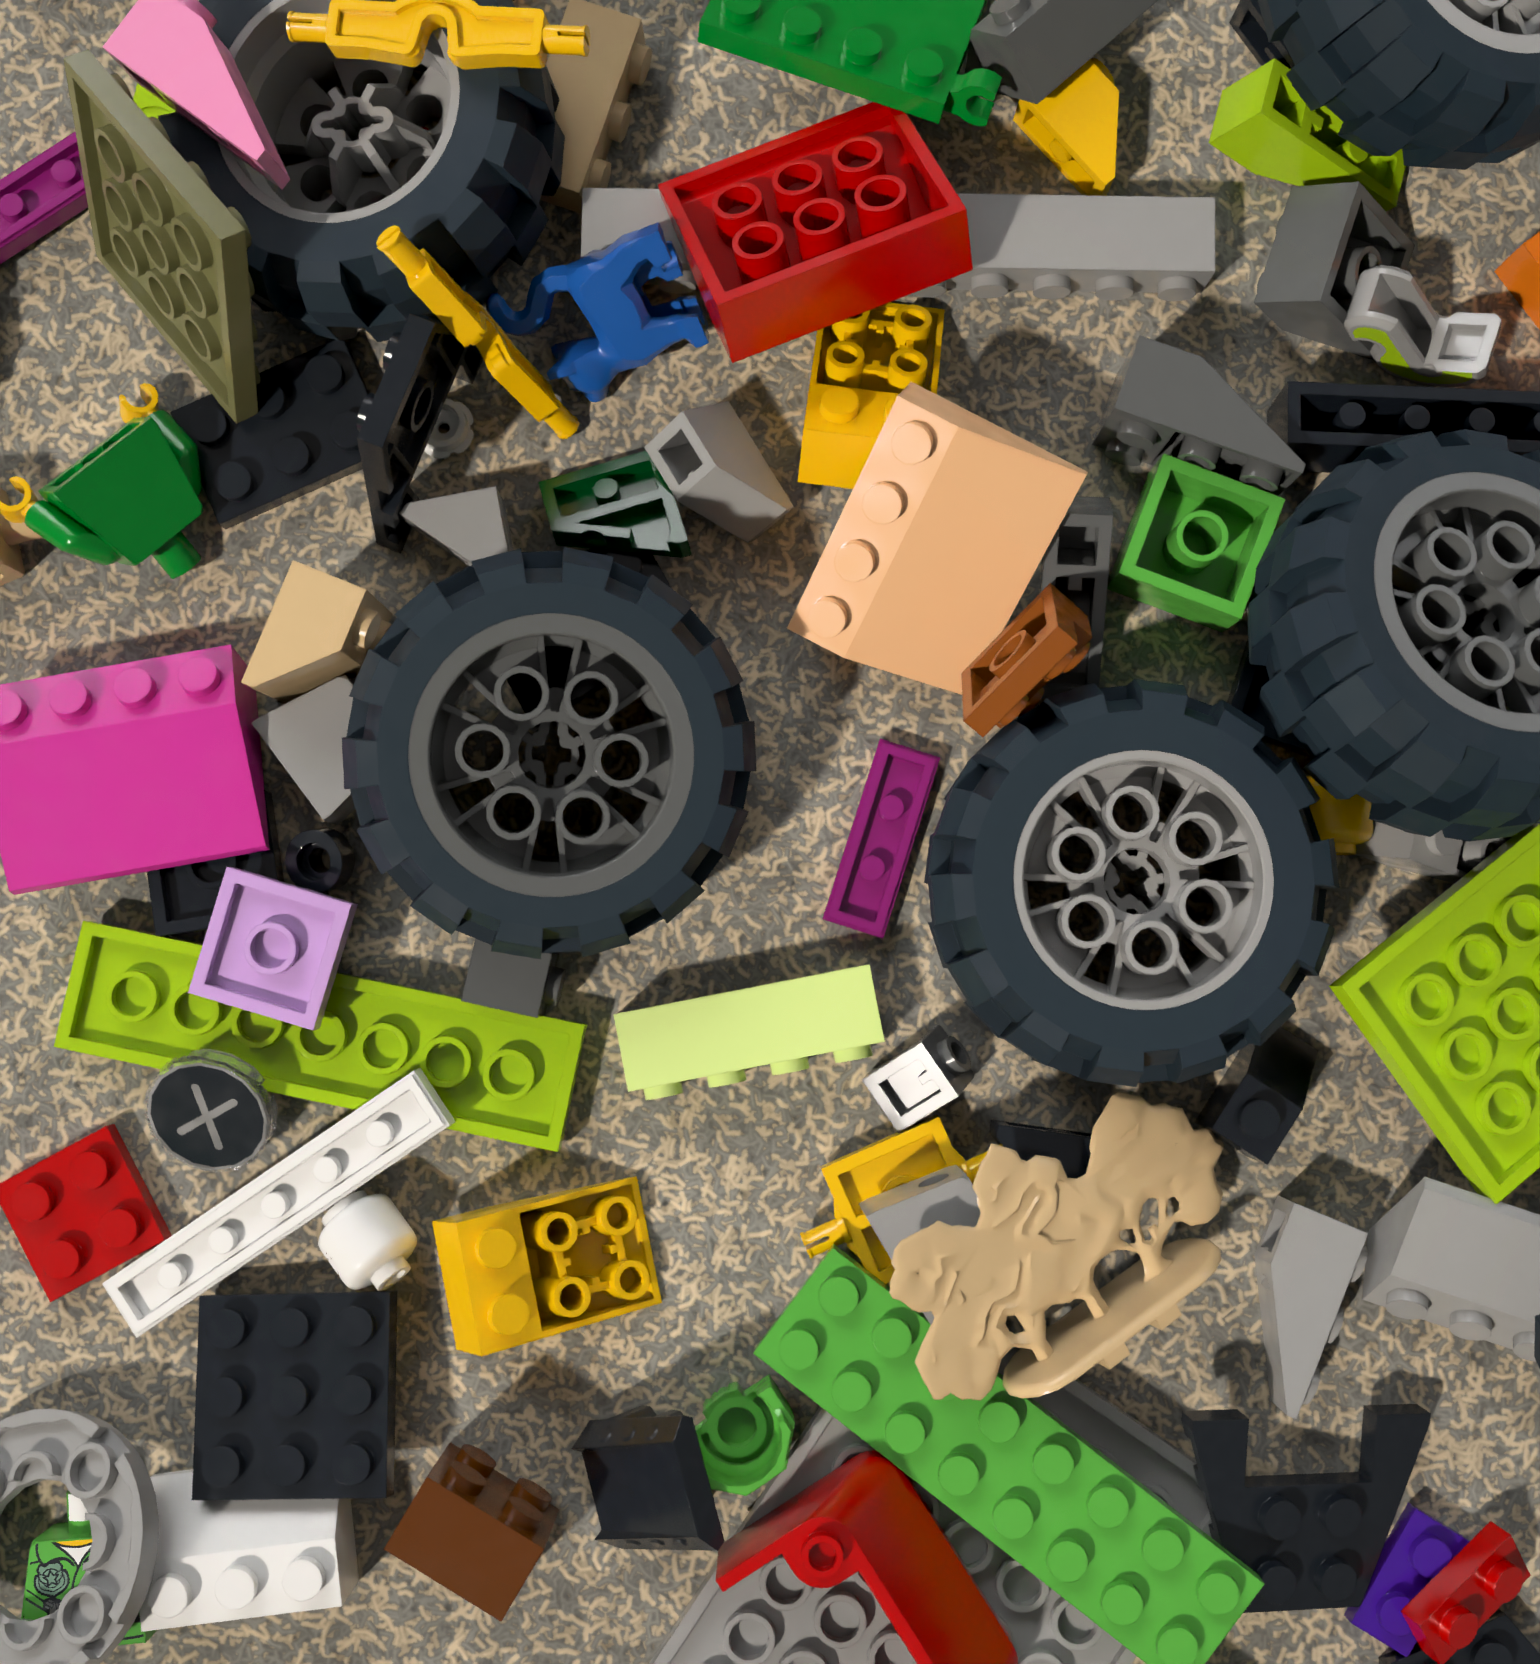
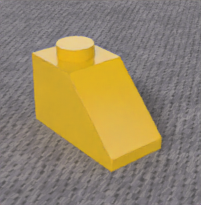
(1077, 127)

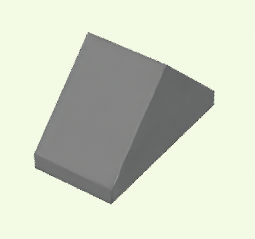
(463, 524)

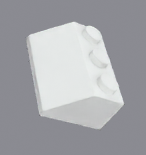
(246, 1556)

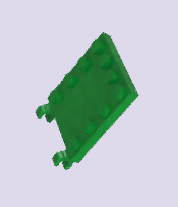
(874, 49)

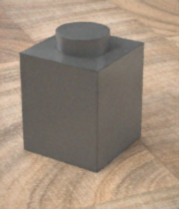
(513, 981)

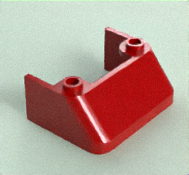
(878, 1524)

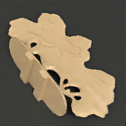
(1041, 1249)

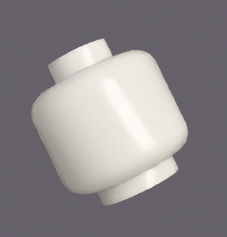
(367, 1241)

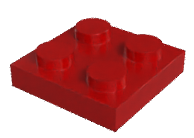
(82, 1212)

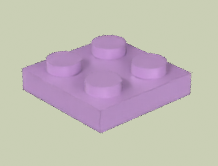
(272, 948)

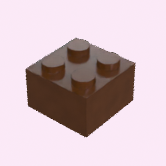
(475, 1529)

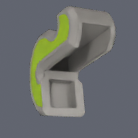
(1413, 338)

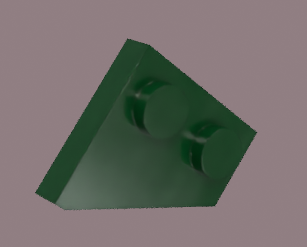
(616, 508)

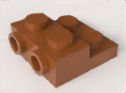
(1029, 652)

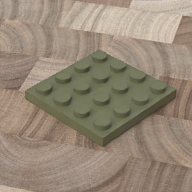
(166, 235)

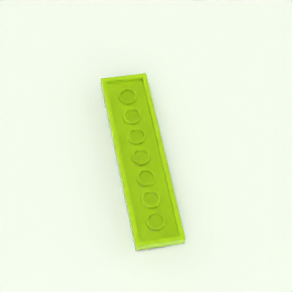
(490, 1066)

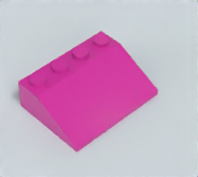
(129, 770)

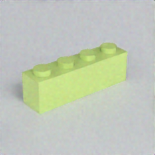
(749, 1029)

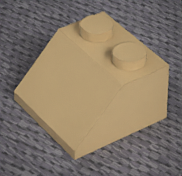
(314, 634)

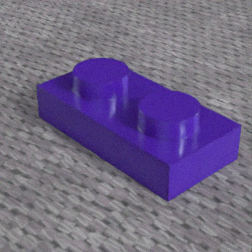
(1408, 1562)

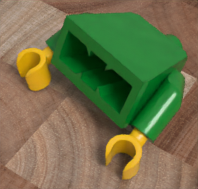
(123, 495)

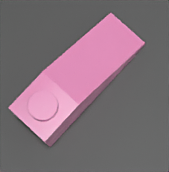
(186, 66)

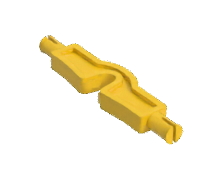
(402, 28)
(475, 326)

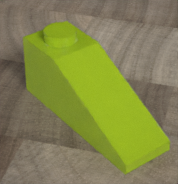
(1277, 136)

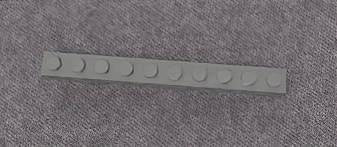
(1014, 240)

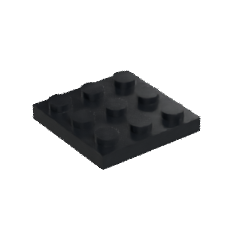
(295, 1396)

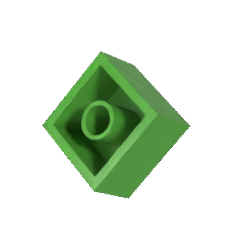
(1195, 543)

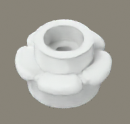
(459, 435)

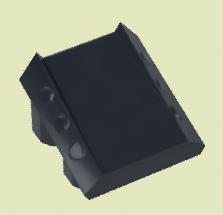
(650, 1482)

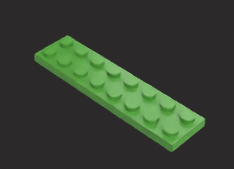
(1011, 1472)

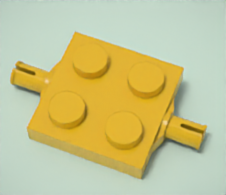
(874, 1170)

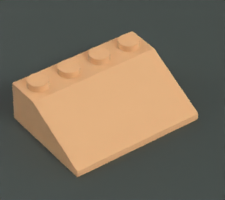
(935, 542)

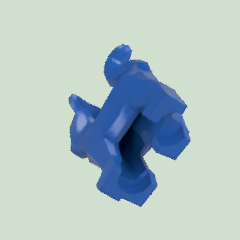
(613, 300)

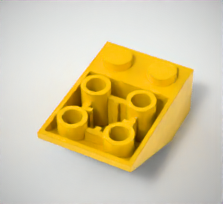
(855, 381)
(545, 1265)

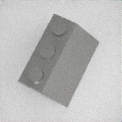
(1458, 1265)

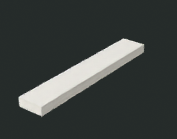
(279, 1202)

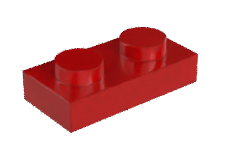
(1466, 1593)

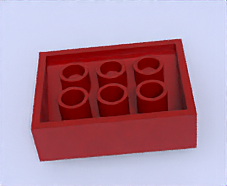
(817, 227)

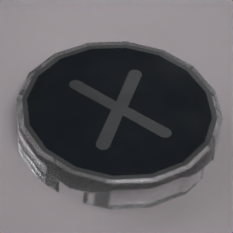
(210, 1111)

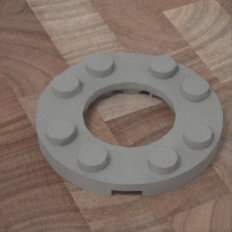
(124, 1523)

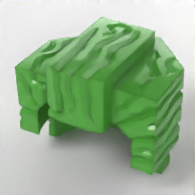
(745, 1436)

